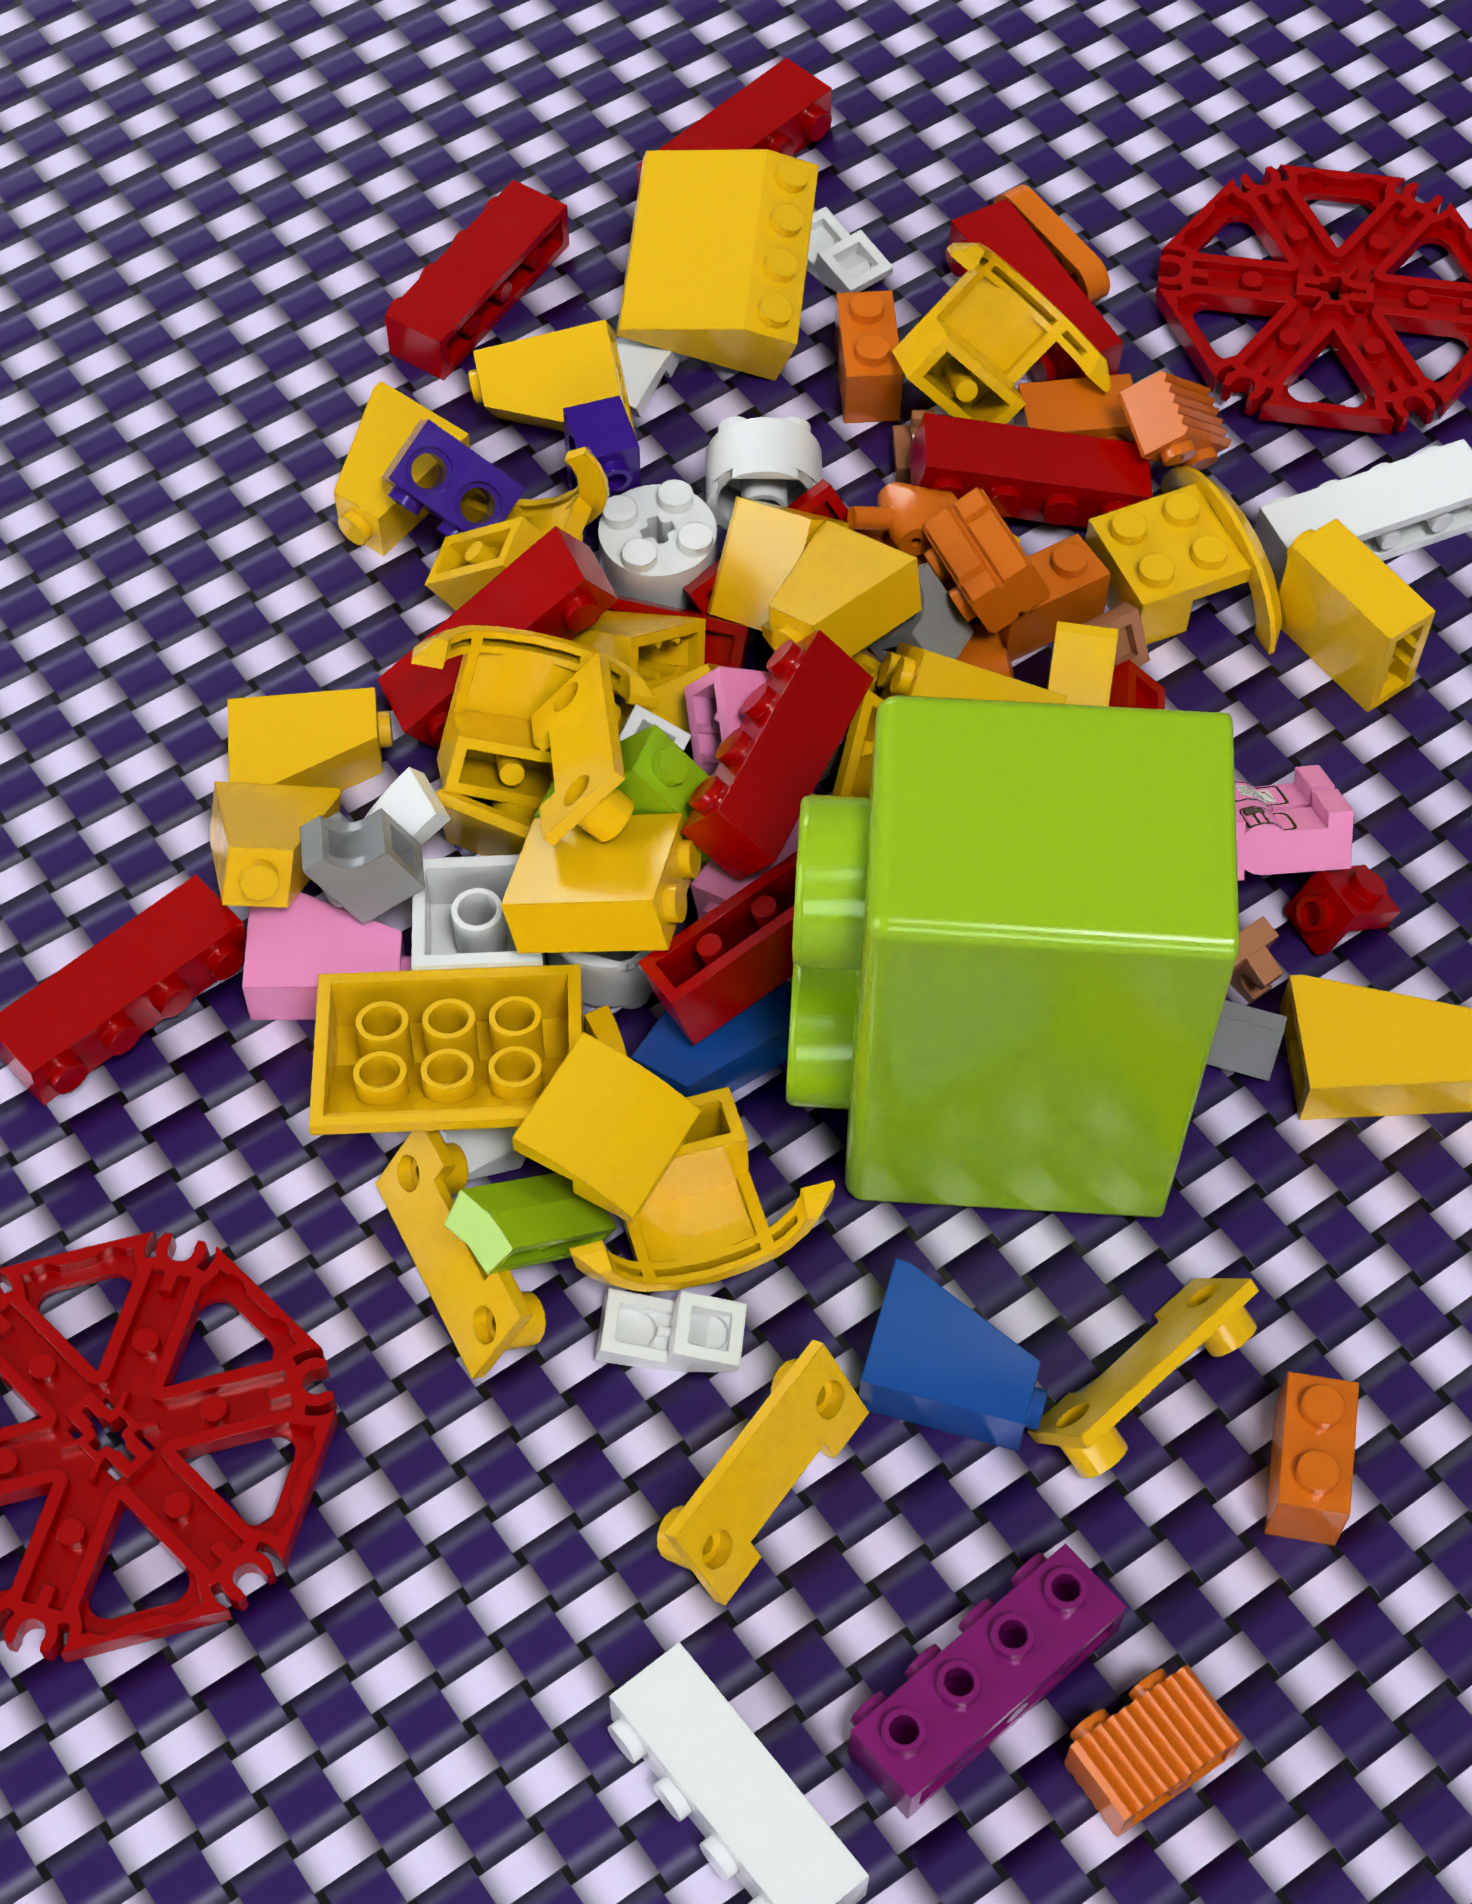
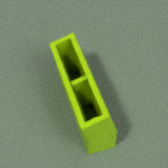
(526, 1221)

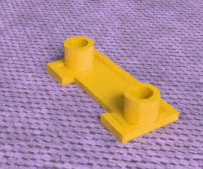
(585, 754)
(478, 1309)
(1200, 1313)
(806, 1412)

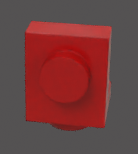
(1339, 904)

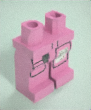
(1293, 826)

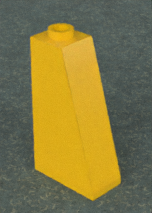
(1374, 1051)

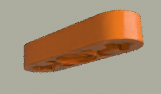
(1062, 241)

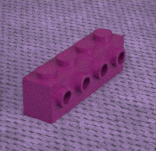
(984, 1678)

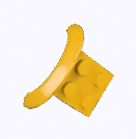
(987, 338)
(1182, 550)
(478, 555)
(499, 686)
(704, 1214)

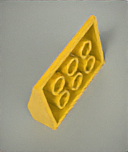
(720, 256)
(439, 1046)

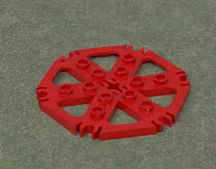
(1296, 296)
(174, 1420)

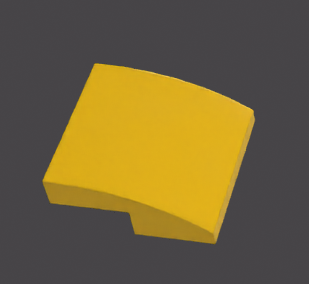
(607, 1127)

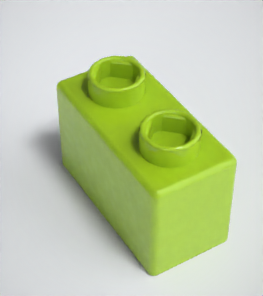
(1017, 951)

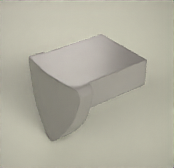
(1247, 1040)

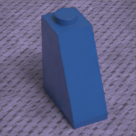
(727, 1057)
(948, 1366)

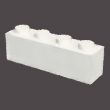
(1386, 508)
(730, 1788)

